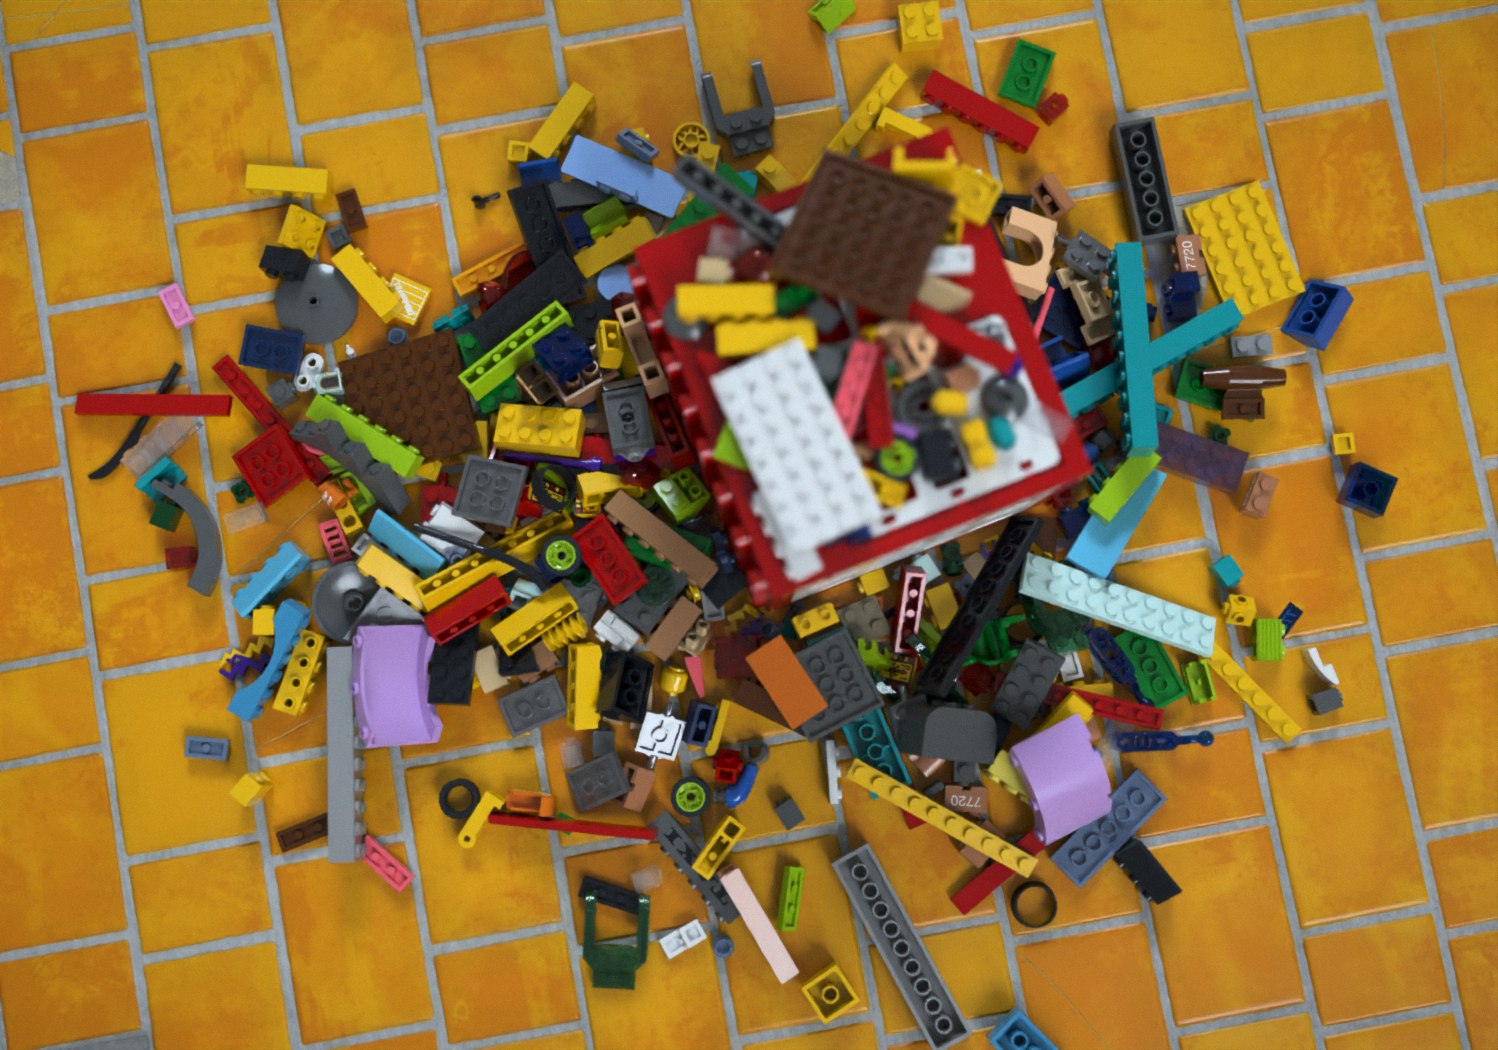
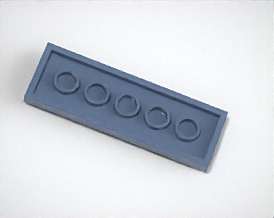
(1099, 840)

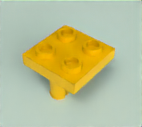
(301, 230)

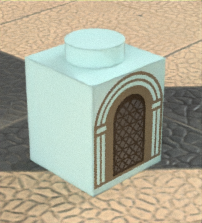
(329, 383)

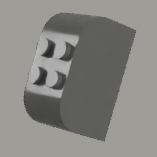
(948, 732)

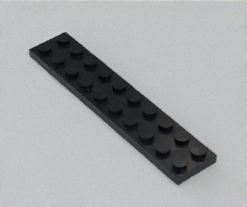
(978, 606)

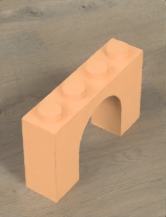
(1039, 235)
(642, 350)

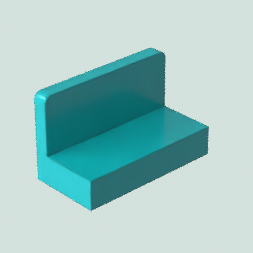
(164, 469)

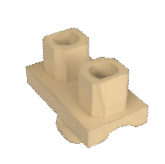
(697, 638)

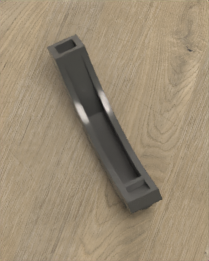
(209, 539)

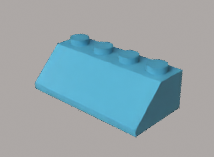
(406, 544)
(271, 580)

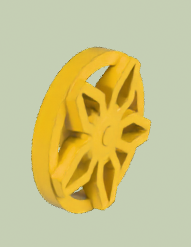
(691, 139)

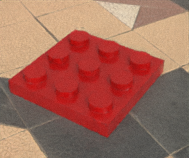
(271, 465)

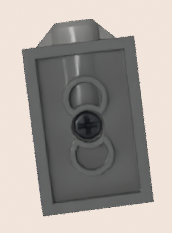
(629, 424)

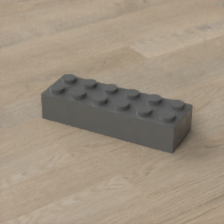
(1144, 181)
(645, 617)

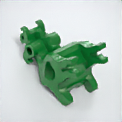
(993, 644)

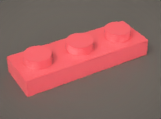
(386, 864)

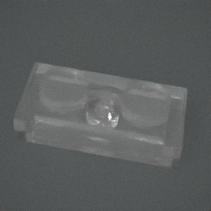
(1046, 421)
(245, 518)

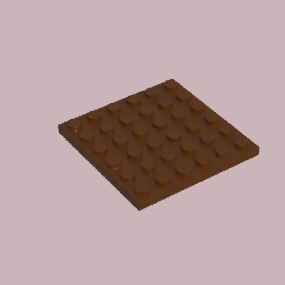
(863, 235)
(415, 395)

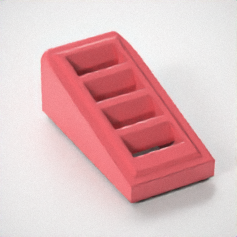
(328, 543)
(695, 670)

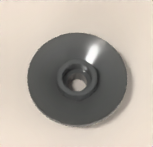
(678, 328)
(995, 405)

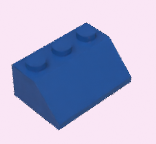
(1317, 314)
(1070, 368)

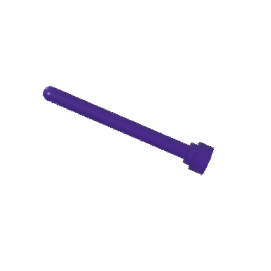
(591, 465)

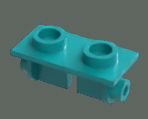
(461, 316)

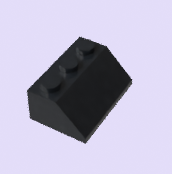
(625, 687)
(1146, 871)

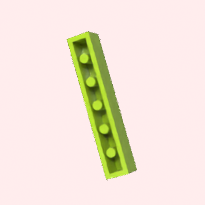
(512, 352)
(381, 446)

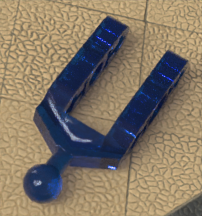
(1127, 677)
(1172, 740)

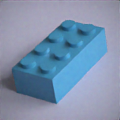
(1018, 1033)

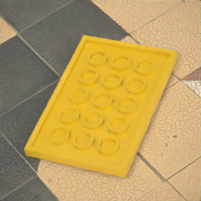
(1244, 249)

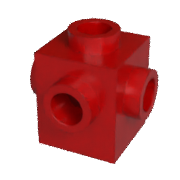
(727, 761)

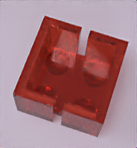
(731, 655)

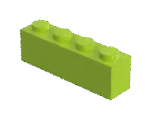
(1121, 486)

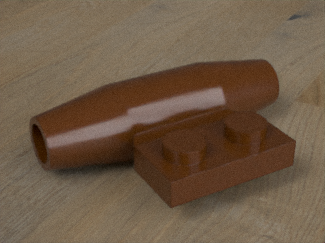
(1242, 388)

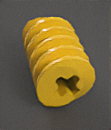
(565, 633)

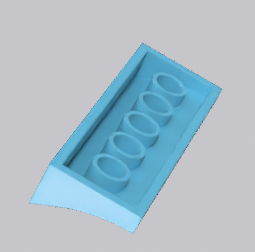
(1101, 545)

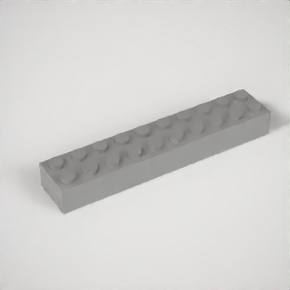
(345, 763)
(901, 947)

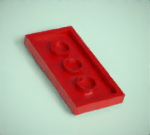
(609, 559)

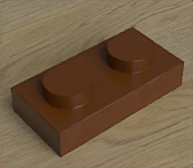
(351, 211)

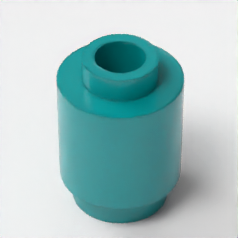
(1001, 434)

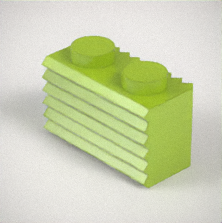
(1267, 640)

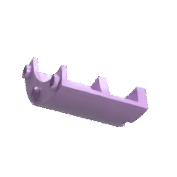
(393, 685)
(1062, 779)

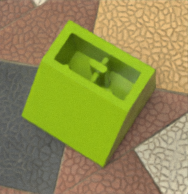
(681, 495)

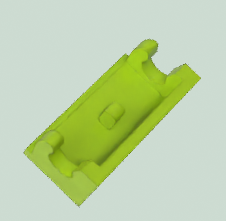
(363, 500)
(871, 655)
(1198, 681)

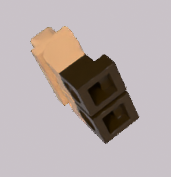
(532, 380)

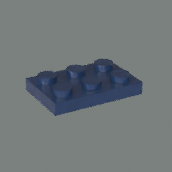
(272, 350)

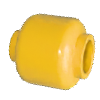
(673, 679)

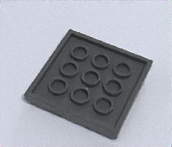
(842, 682)

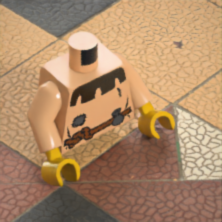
(907, 347)

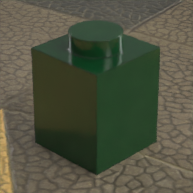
(166, 515)

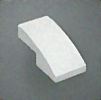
(1324, 672)
(682, 938)

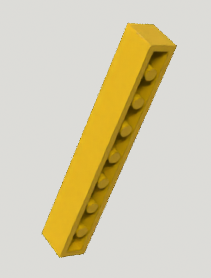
(477, 568)

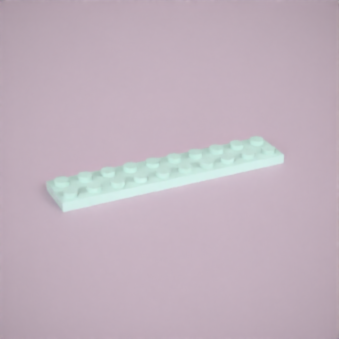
(1117, 605)

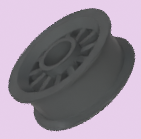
(901, 406)

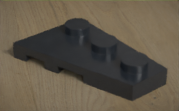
(518, 663)

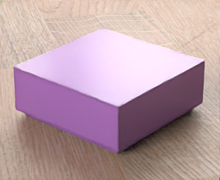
(901, 430)

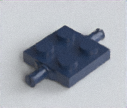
(727, 557)

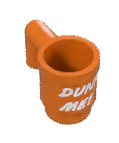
(335, 496)

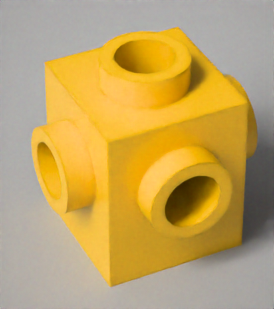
(1239, 610)

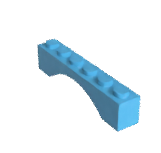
(288, 624)

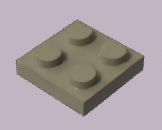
(864, 620)

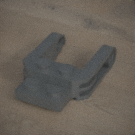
(748, 128)

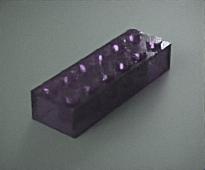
(1197, 458)

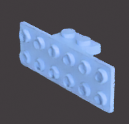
(623, 176)

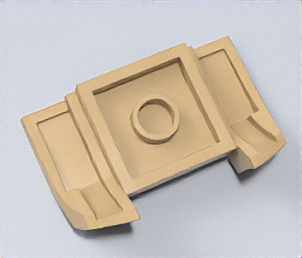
(1092, 305)

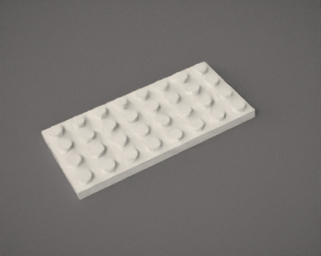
(796, 447)

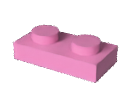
(177, 306)

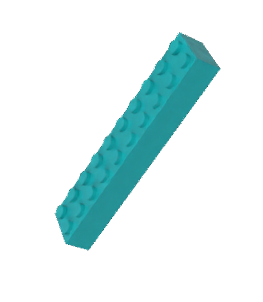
(1132, 349)
(1166, 349)

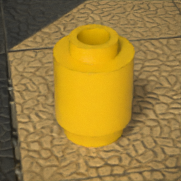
(949, 402)

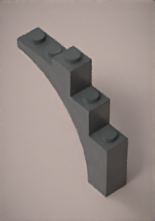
(354, 456)

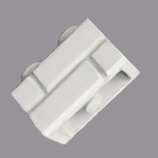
(616, 632)

